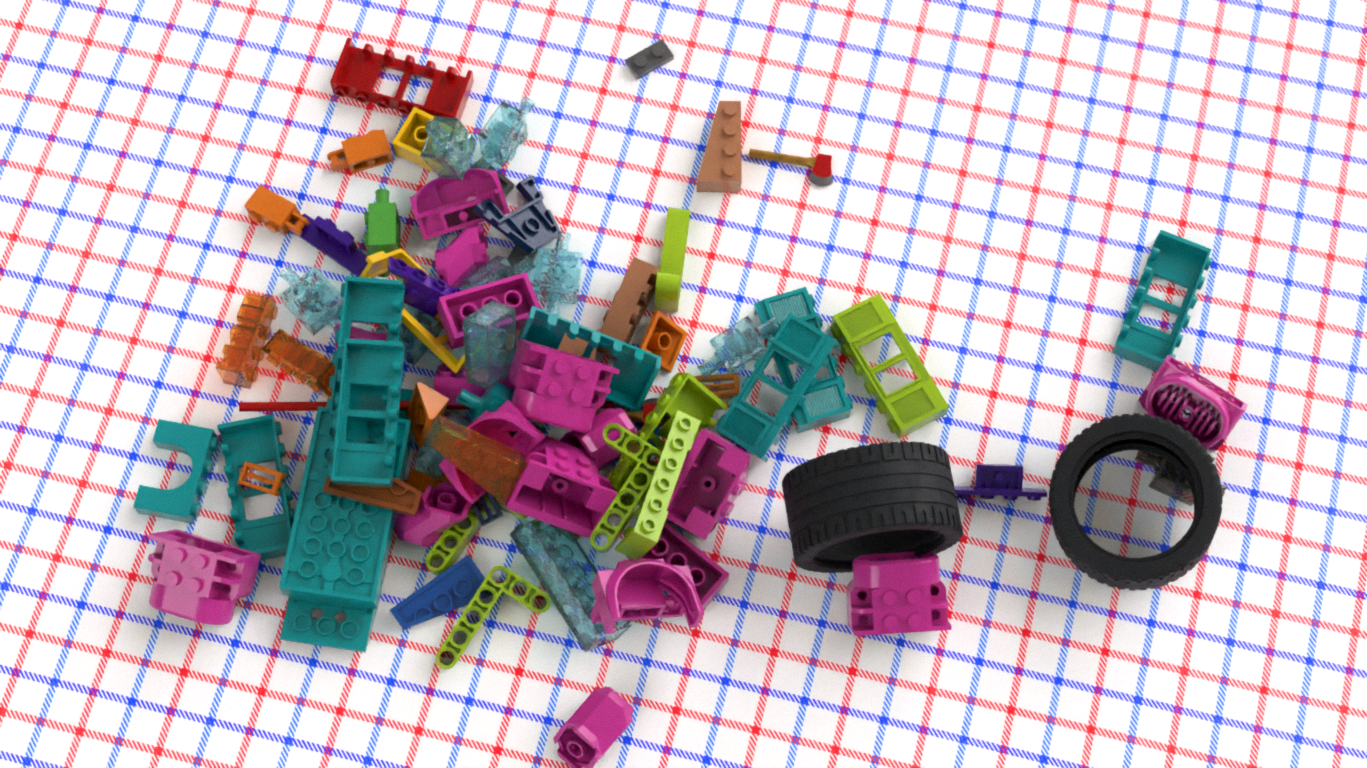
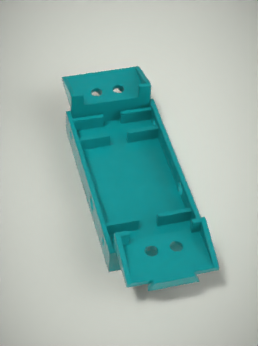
(338, 544)

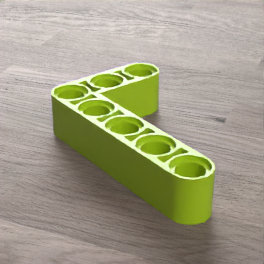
(672, 260)
(629, 488)
(462, 536)
(483, 609)

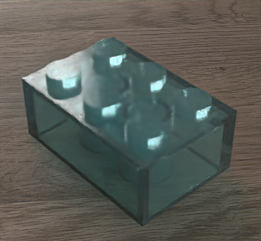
(489, 344)

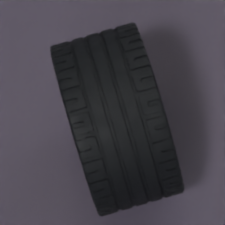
(1148, 435)
(871, 503)

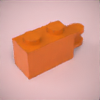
(362, 152)
(275, 212)

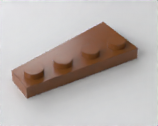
(399, 498)

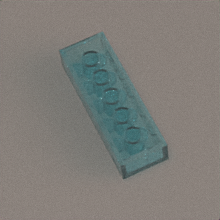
(566, 577)

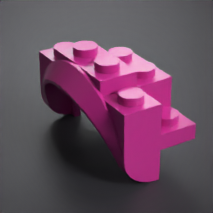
(454, 201)
(499, 427)

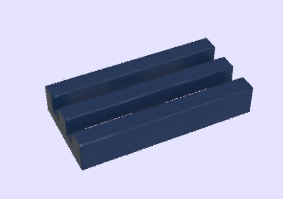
(491, 518)

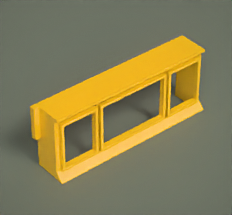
(378, 265)

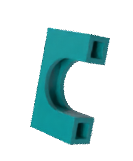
(181, 502)

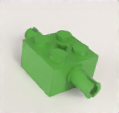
(382, 226)

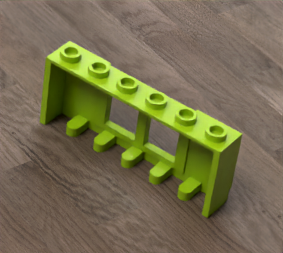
(682, 394)
(907, 406)
(679, 436)

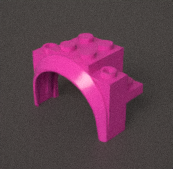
(636, 593)

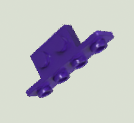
(334, 243)
(420, 289)
(999, 481)

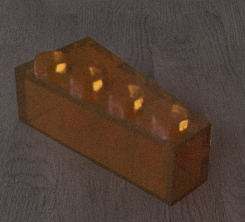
(247, 341)
(301, 361)
(479, 457)

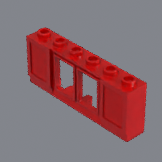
(360, 69)

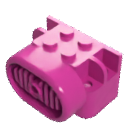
(558, 385)
(1179, 388)
(562, 488)
(695, 503)
(199, 576)
(896, 594)

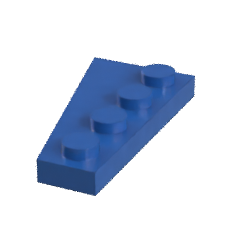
(441, 595)

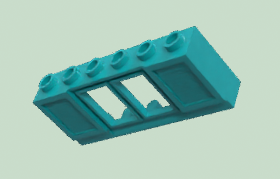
(1176, 262)
(373, 303)
(371, 365)
(636, 365)
(827, 399)
(751, 426)
(256, 442)

